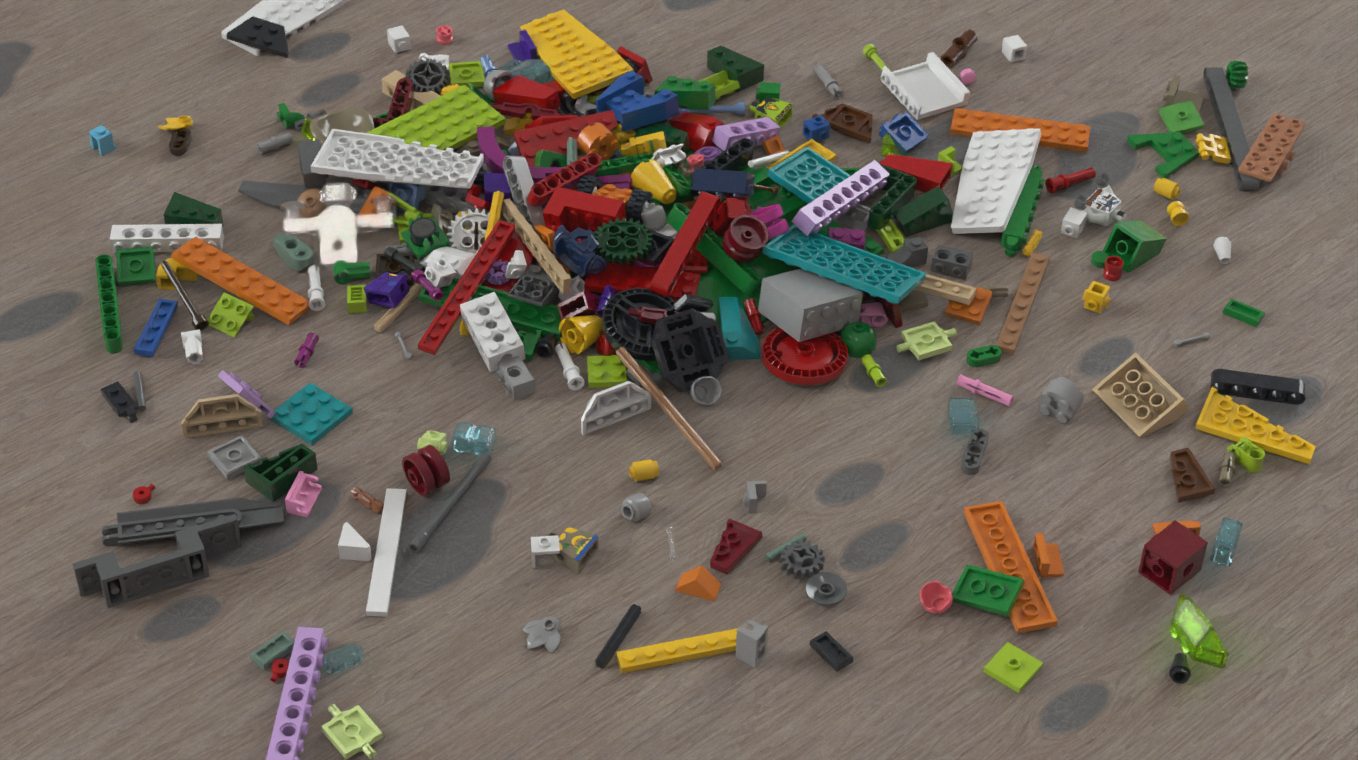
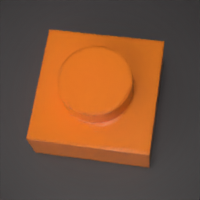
(773, 145)

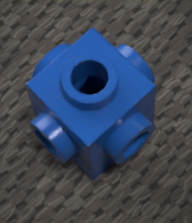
(816, 129)

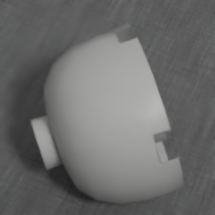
(494, 80)

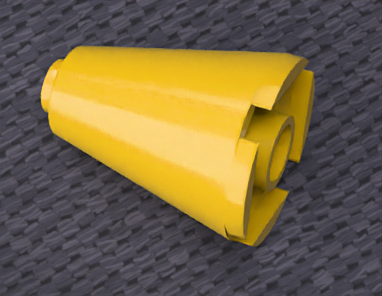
(652, 178)
(580, 332)

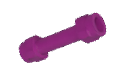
(434, 292)

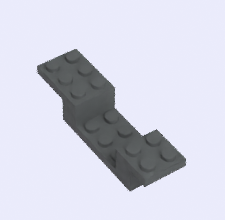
(162, 572)

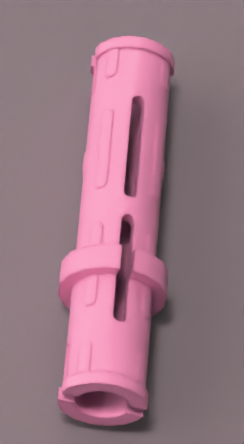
(976, 386)

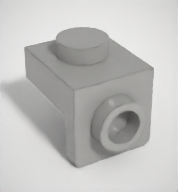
(753, 491)

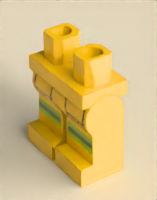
(644, 144)

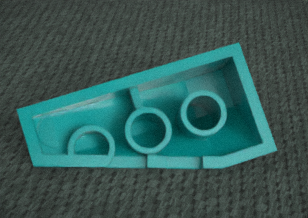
(737, 331)

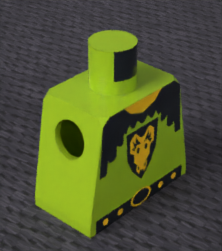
(775, 109)

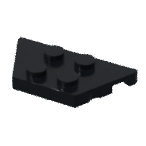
(261, 35)

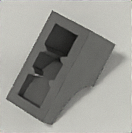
(911, 253)

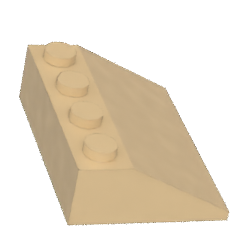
(1140, 397)

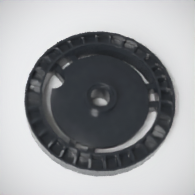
(630, 331)

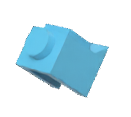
(102, 139)

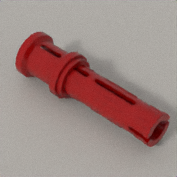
(1063, 181)

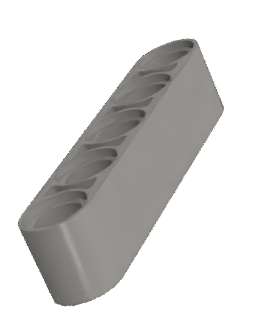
(520, 184)

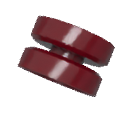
(745, 238)
(426, 470)

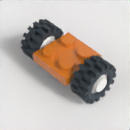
(634, 200)

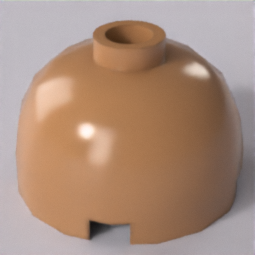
(312, 200)

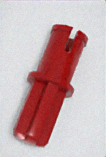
(754, 316)

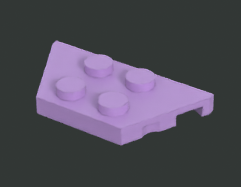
(243, 389)

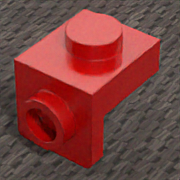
(473, 197)

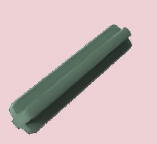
(572, 154)

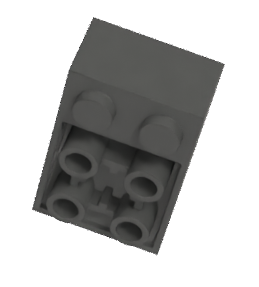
(535, 287)

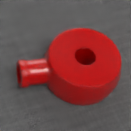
(143, 494)
(279, 669)

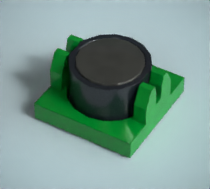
(423, 236)

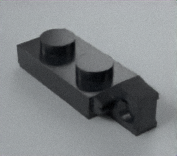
(120, 401)

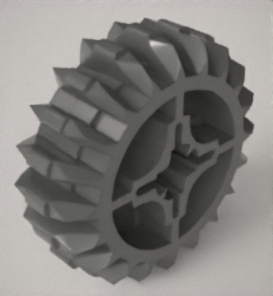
(438, 76)

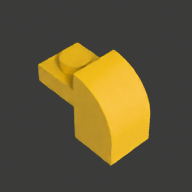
(180, 271)

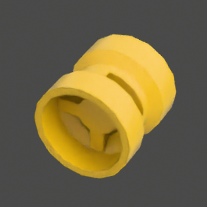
(1177, 213)

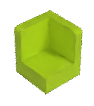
(948, 155)

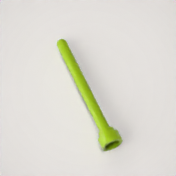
(871, 52)

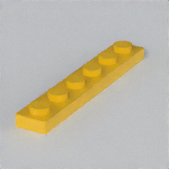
(677, 651)

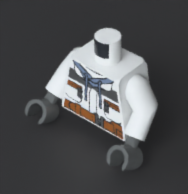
(1102, 205)

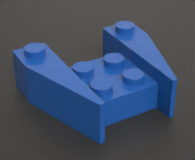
(633, 108)

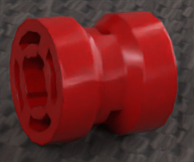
(1113, 268)

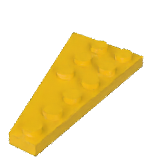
(1234, 421)

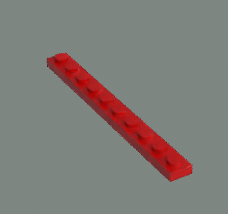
(466, 287)

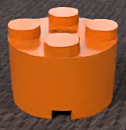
(598, 140)

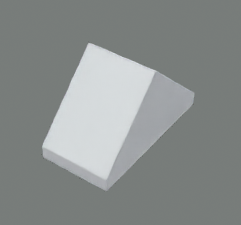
(352, 545)

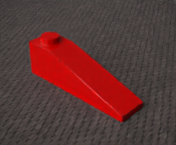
(699, 128)

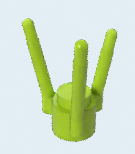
(411, 212)

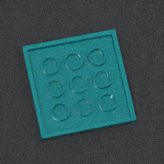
(807, 174)

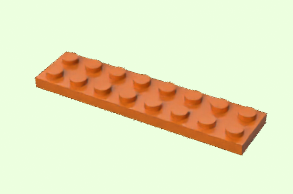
(1053, 133)
(241, 280)
(1006, 555)

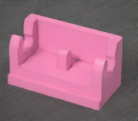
(302, 494)

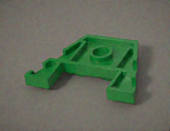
(1171, 146)

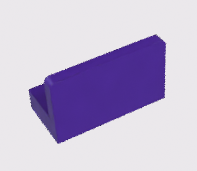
(524, 49)

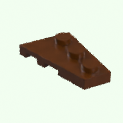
(1189, 476)

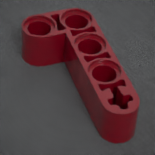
(400, 102)

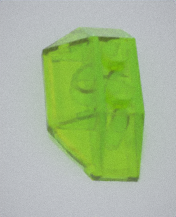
(1197, 634)

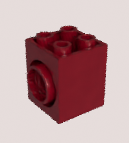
(1172, 557)

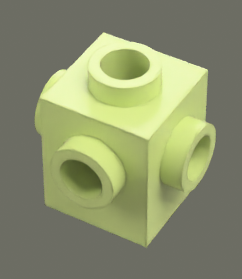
(435, 439)

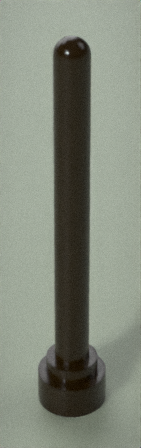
(198, 320)

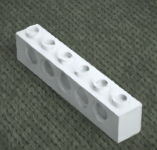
(164, 236)

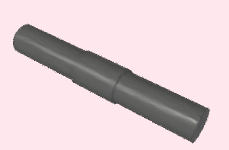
(139, 390)

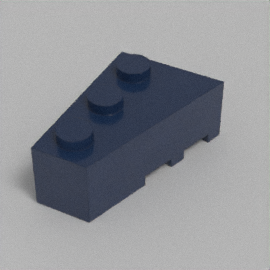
(723, 182)

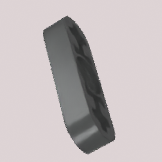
(977, 458)

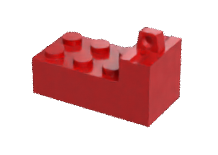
(581, 210)

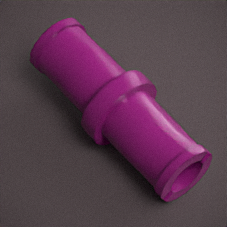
(306, 350)

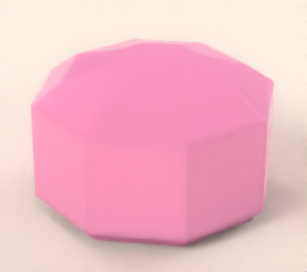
(967, 76)

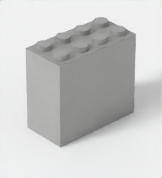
(808, 304)

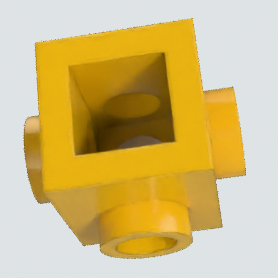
(1094, 300)

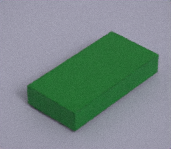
(1243, 312)

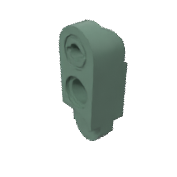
(293, 251)

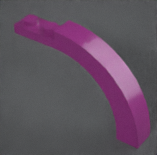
(494, 155)

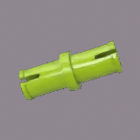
(874, 370)

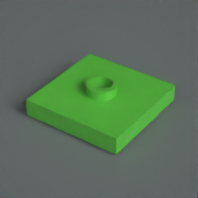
(1181, 117)

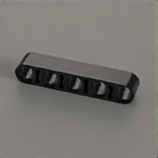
(731, 159)
(1258, 386)

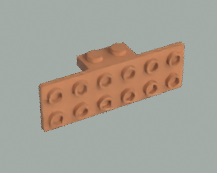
(1273, 148)

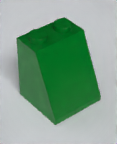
(1134, 243)

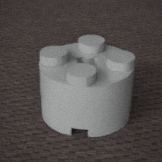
(1060, 399)

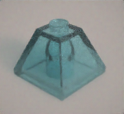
(533, 69)

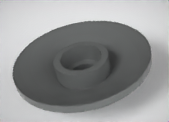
(826, 589)

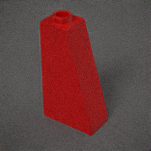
(523, 90)
(927, 172)

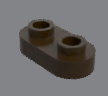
(180, 141)

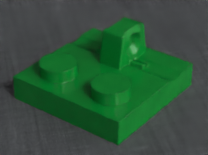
(135, 266)

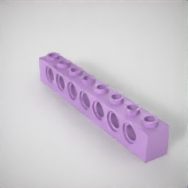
(841, 198)
(297, 694)

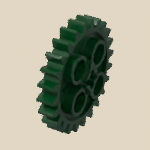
(623, 241)

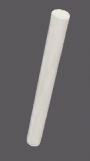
(770, 158)

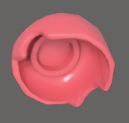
(936, 597)

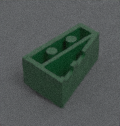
(672, 135)
(191, 211)
(924, 213)

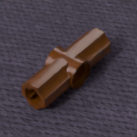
(959, 48)

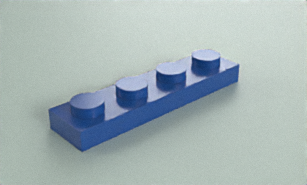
(156, 328)

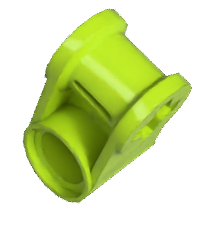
(1248, 455)

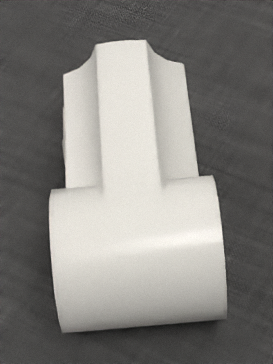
(192, 344)

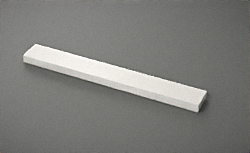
(386, 553)

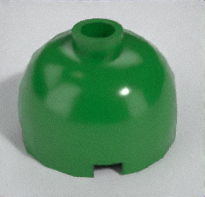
(859, 339)

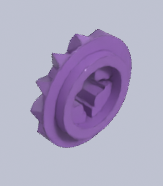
(709, 153)
(497, 278)

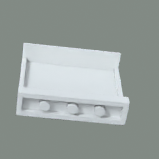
(926, 87)

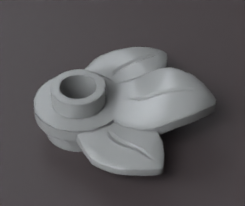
(542, 635)

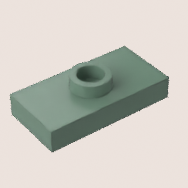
(272, 650)

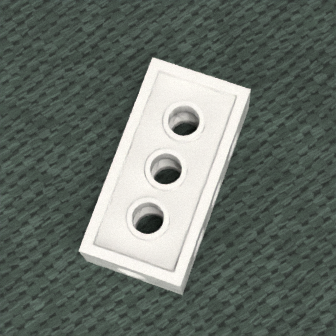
(487, 310)

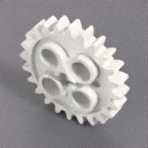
(458, 235)

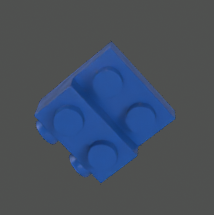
(904, 132)

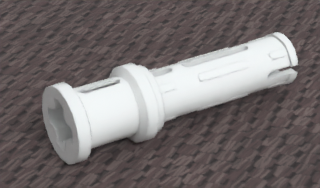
(315, 292)
(571, 371)

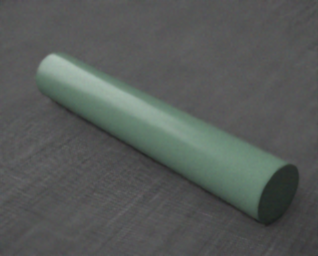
(777, 552)

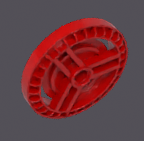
(806, 360)

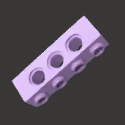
(756, 130)

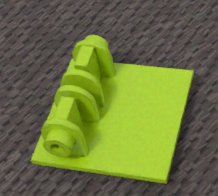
(230, 315)

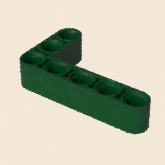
(900, 191)

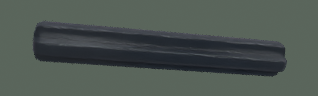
(618, 636)

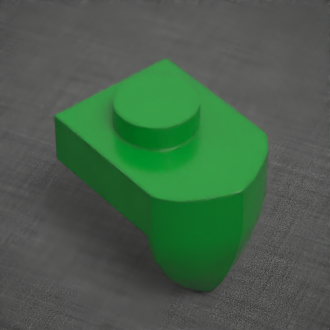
(287, 118)

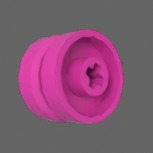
(770, 217)

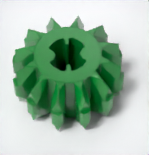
(1237, 74)

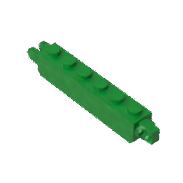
(1023, 214)

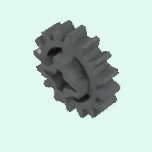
(802, 559)

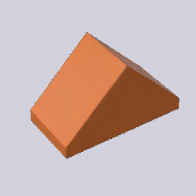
(699, 583)

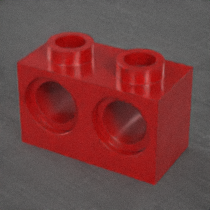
(726, 213)

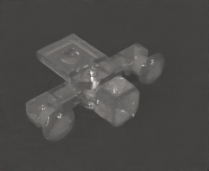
(338, 221)

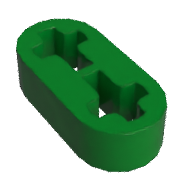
(983, 356)

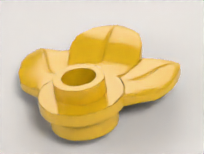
(177, 123)

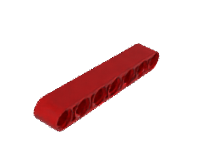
(684, 244)

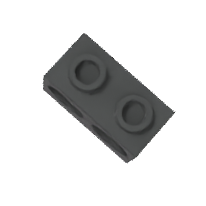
(951, 262)

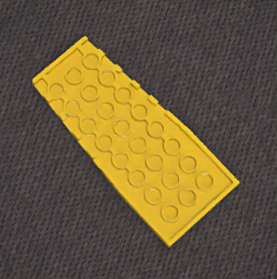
(575, 54)

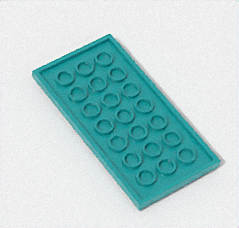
(845, 264)

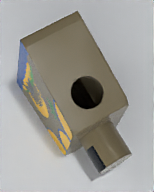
(576, 549)

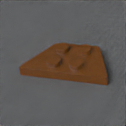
(849, 121)

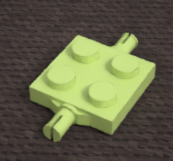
(926, 340)
(352, 731)

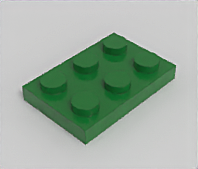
(987, 590)

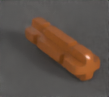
(366, 499)

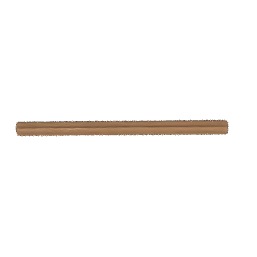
(669, 408)

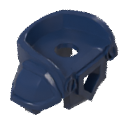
(578, 256)

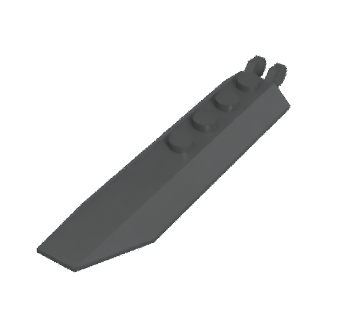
(276, 193)
(165, 521)

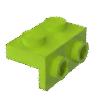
(722, 84)

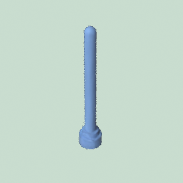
(737, 108)

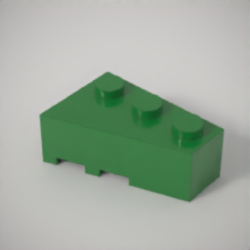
(690, 93)

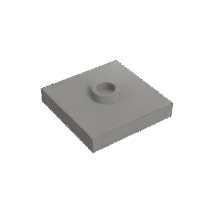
(233, 456)

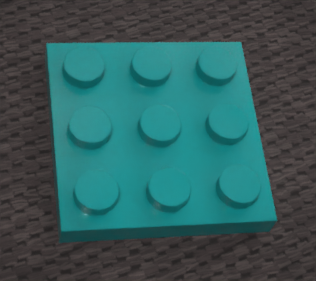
(311, 413)

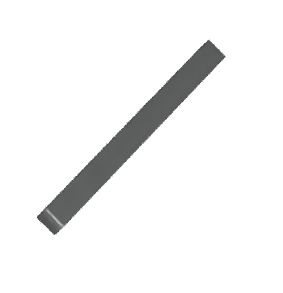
(1229, 124)

